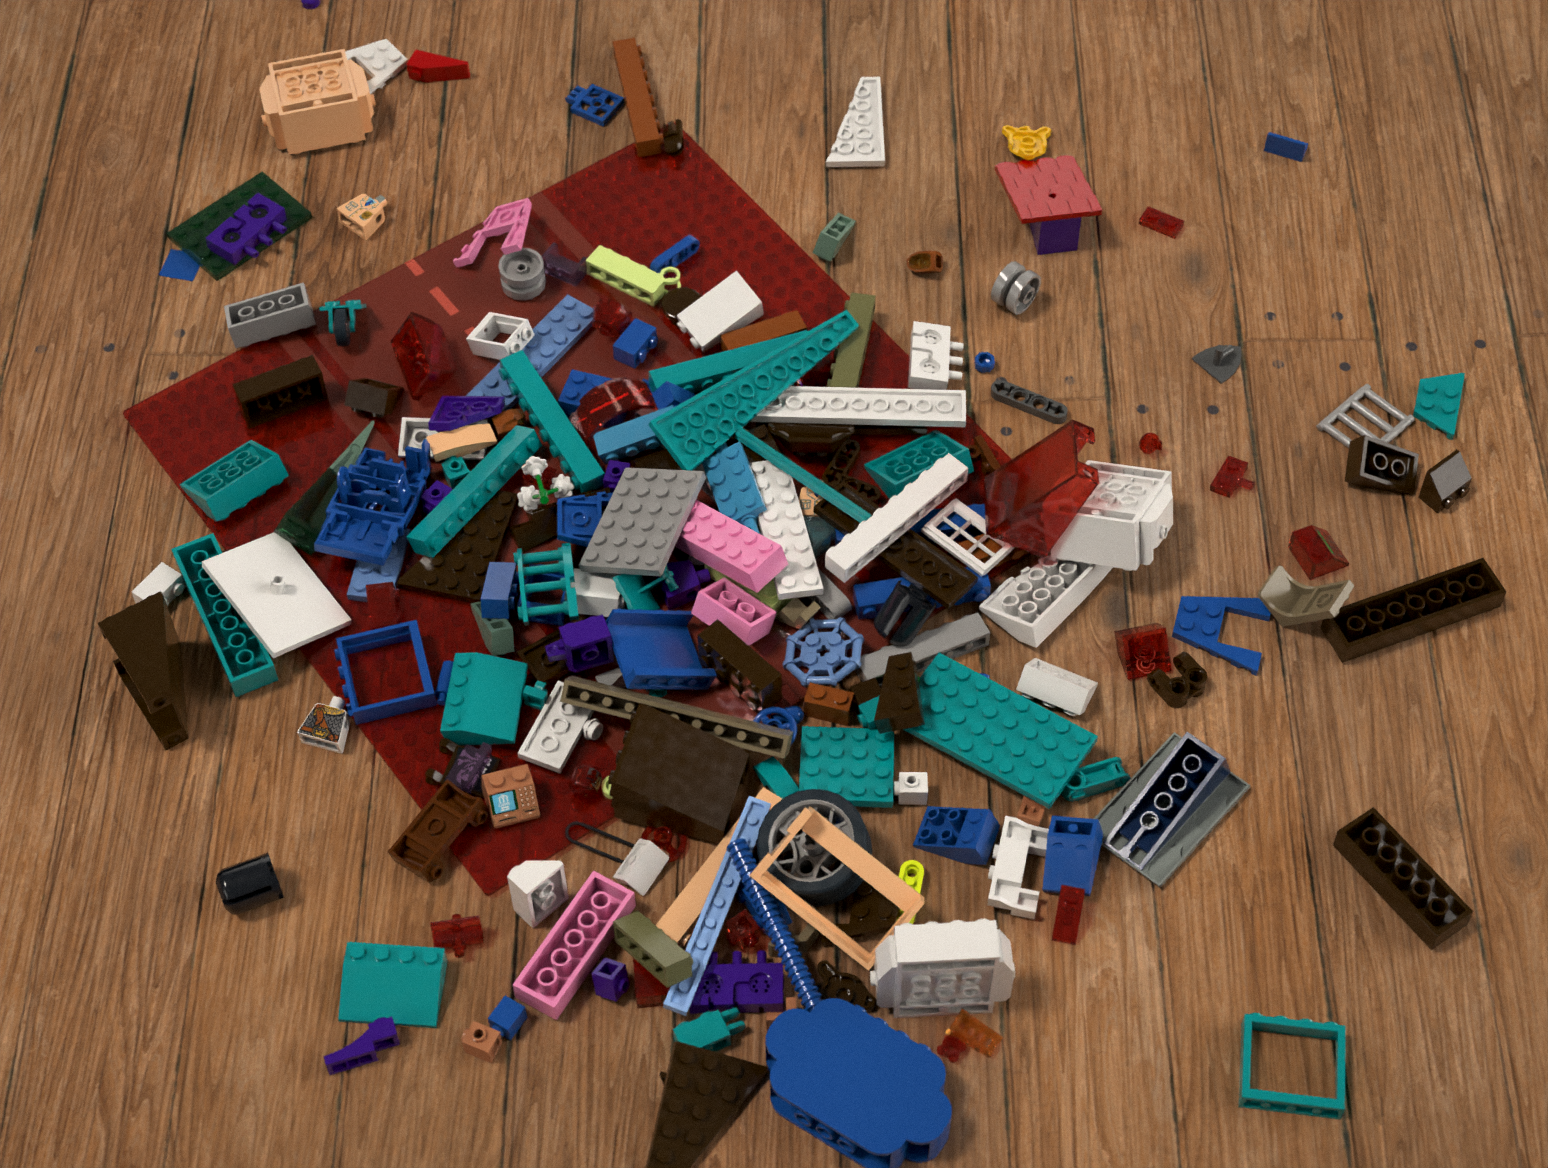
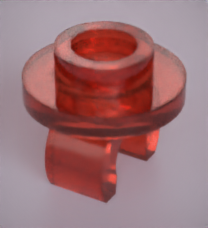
(1149, 443)

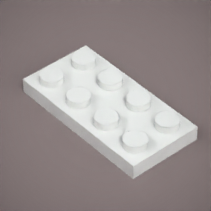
(554, 732)

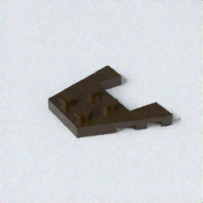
(870, 913)

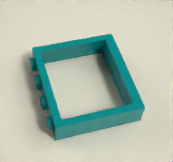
(1290, 1102)

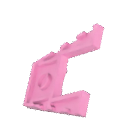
(504, 218)

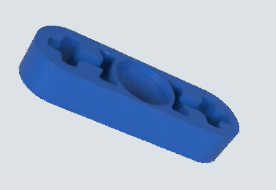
(676, 254)

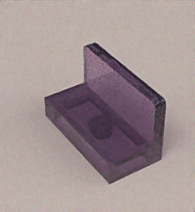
(470, 766)

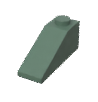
(833, 237)
(495, 632)

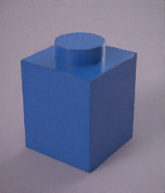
(507, 1017)

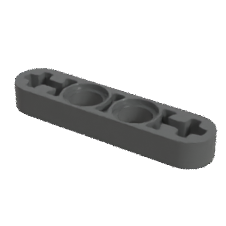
(1030, 399)

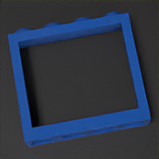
(374, 639)

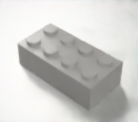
(269, 315)

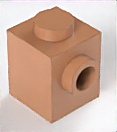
(481, 1041)

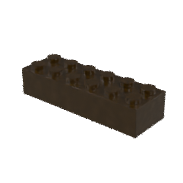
(1402, 878)

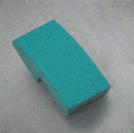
(775, 777)

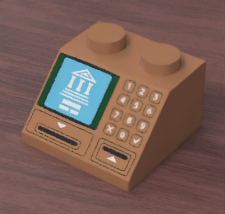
(510, 796)

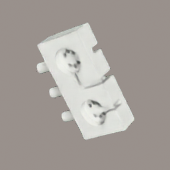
(930, 357)

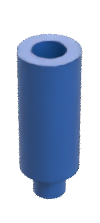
(443, 682)

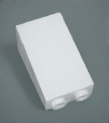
(720, 310)

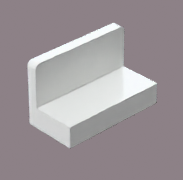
(641, 866)

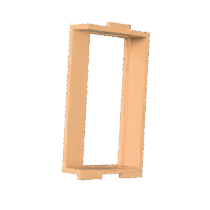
(857, 860)

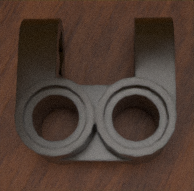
(1167, 687)

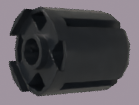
(894, 607)
(248, 884)

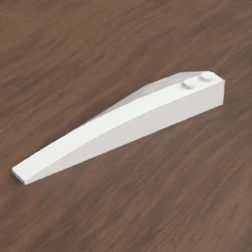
(1042, 597)

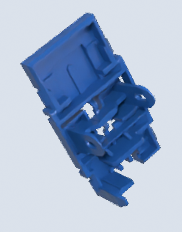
(353, 526)

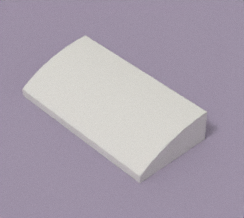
(417, 429)

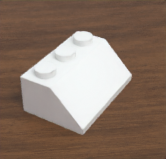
(1056, 687)
(537, 889)

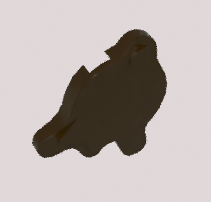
(843, 986)

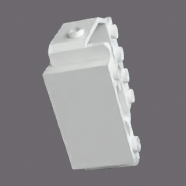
(1120, 519)
(943, 968)

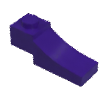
(363, 1051)

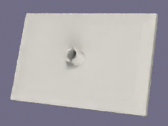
(276, 594)

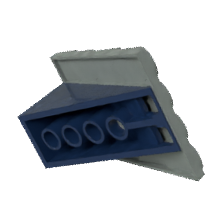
(1169, 807)

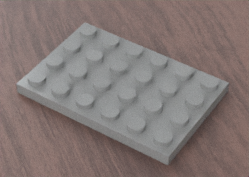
(642, 521)

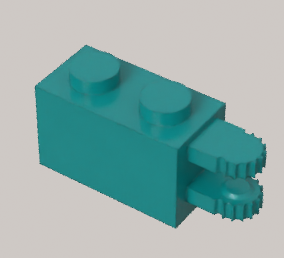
(709, 1030)

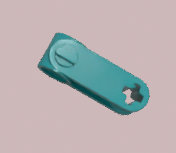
(1096, 779)

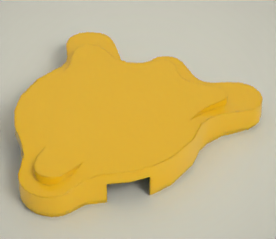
(1026, 142)

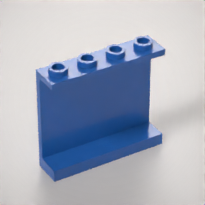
(657, 650)

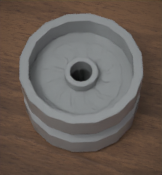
(522, 274)
(1015, 288)

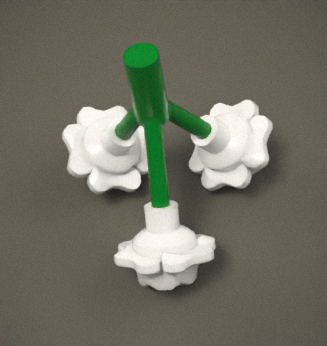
(531, 498)

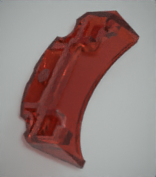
(608, 401)

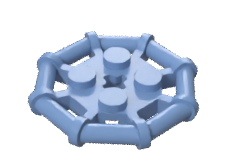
(820, 641)

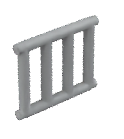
(1353, 402)

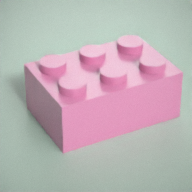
(735, 609)

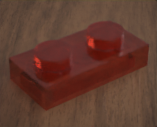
(1161, 222)

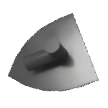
(1219, 361)

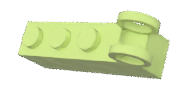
(630, 276)

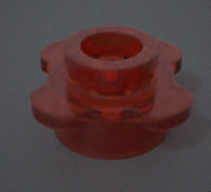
(951, 1041)

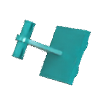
(638, 593)

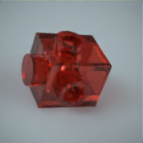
(743, 931)

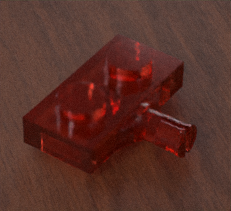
(1231, 477)

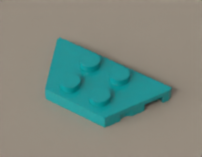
(1439, 402)

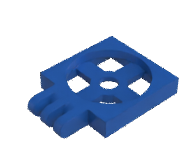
(582, 95)

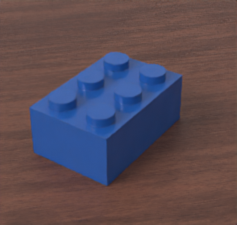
(576, 387)

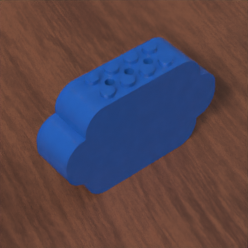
(858, 1084)

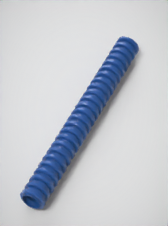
(775, 925)

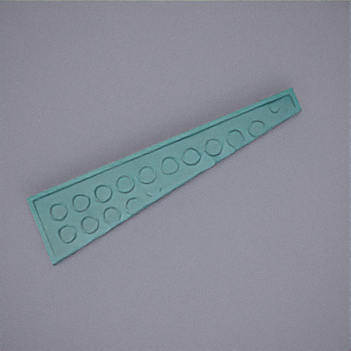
(714, 415)

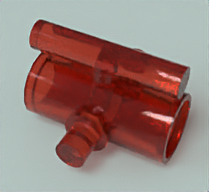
(457, 933)

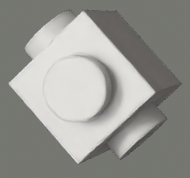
(912, 788)

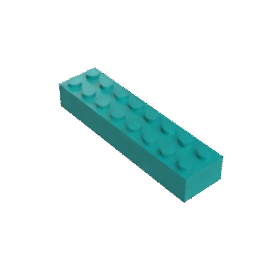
(236, 646)

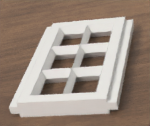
(955, 549)

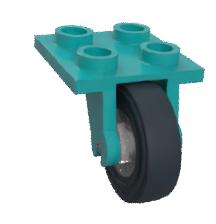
(339, 319)

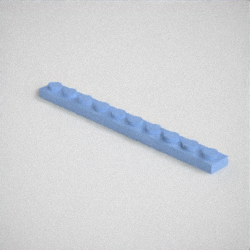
(716, 908)

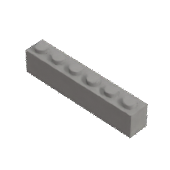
(949, 639)

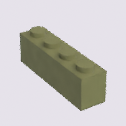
(653, 948)

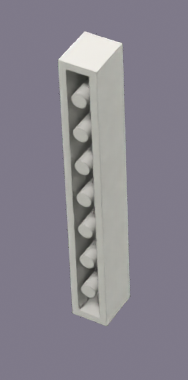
(895, 517)

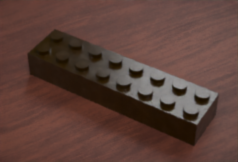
(1413, 609)

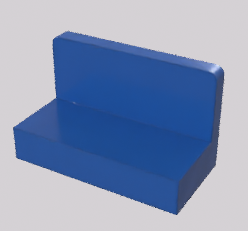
(1285, 147)

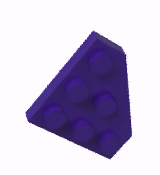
(460, 411)

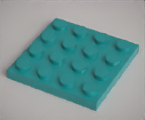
(849, 763)

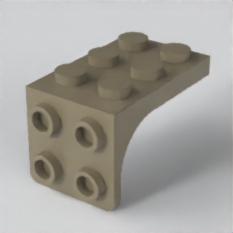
(1298, 603)

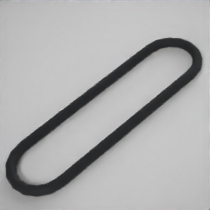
(598, 831)

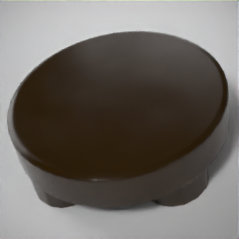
(678, 300)

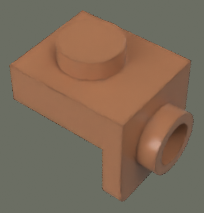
(1031, 812)

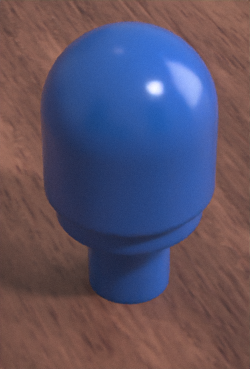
(796, 711)

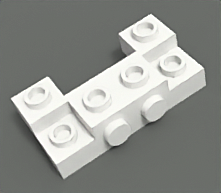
(1007, 874)

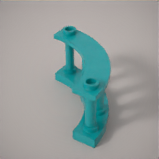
(565, 566)

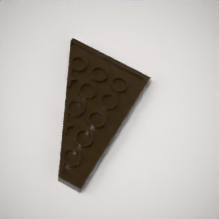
(463, 562)
(697, 1102)

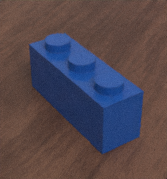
(499, 590)

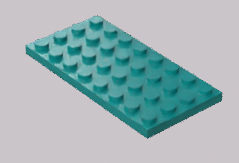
(999, 731)

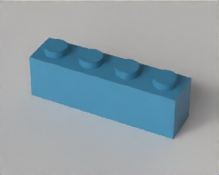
(628, 438)

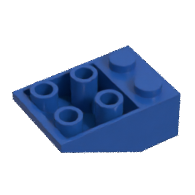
(958, 833)
(1072, 853)

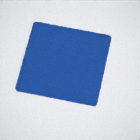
(179, 266)

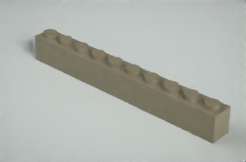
(731, 729)

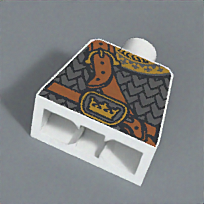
(326, 726)

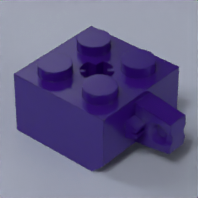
(582, 644)

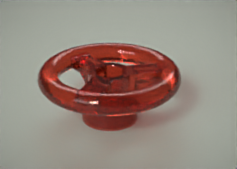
(665, 833)

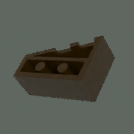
(900, 696)

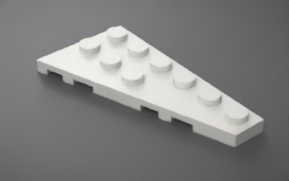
(861, 132)

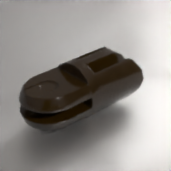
(673, 138)

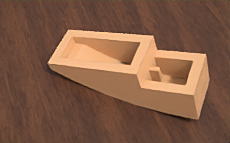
(461, 441)

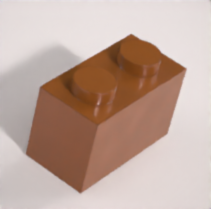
(828, 704)

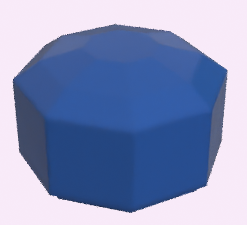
(984, 362)

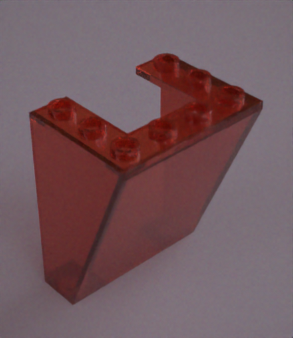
(1040, 490)

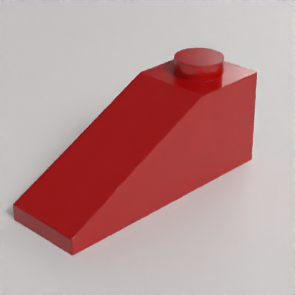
(434, 68)

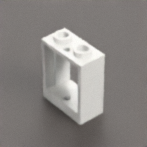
(482, 342)

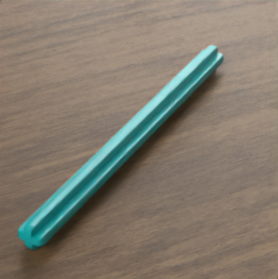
(802, 475)

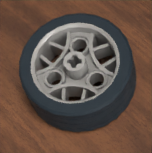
(807, 852)

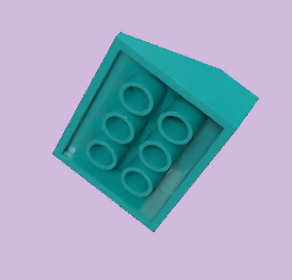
(907, 462)
(235, 480)
(483, 699)
(392, 983)

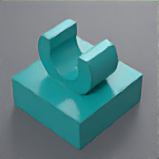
(535, 696)

